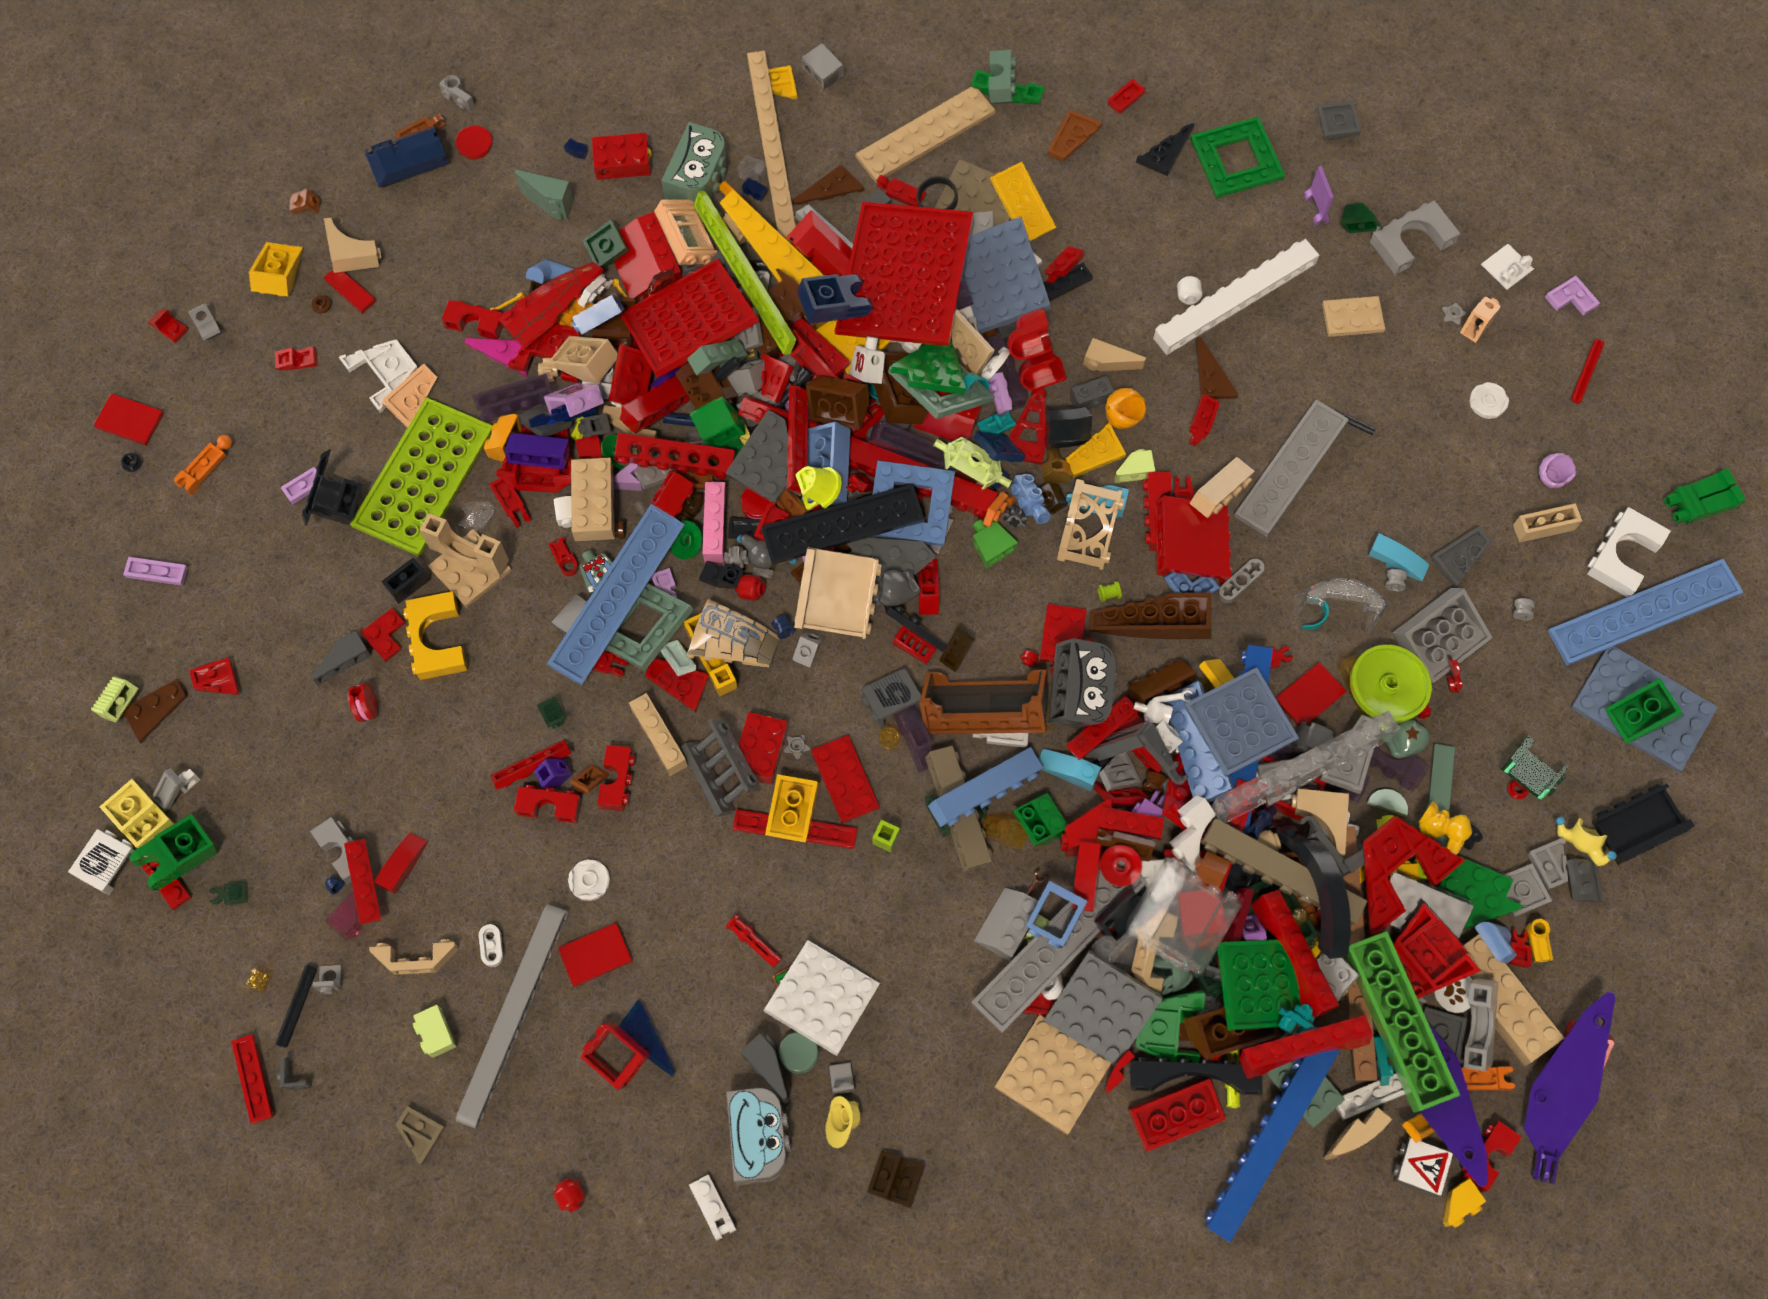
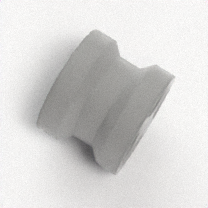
(1396, 580)
(1523, 609)

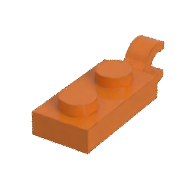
(997, 508)

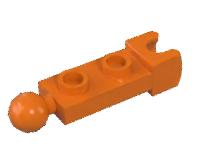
(203, 465)
(1490, 1080)

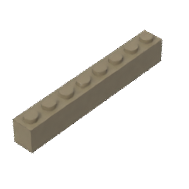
(1269, 865)

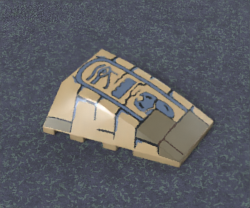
(731, 637)

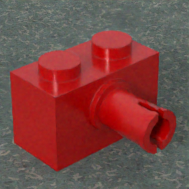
(672, 493)

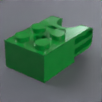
(172, 855)

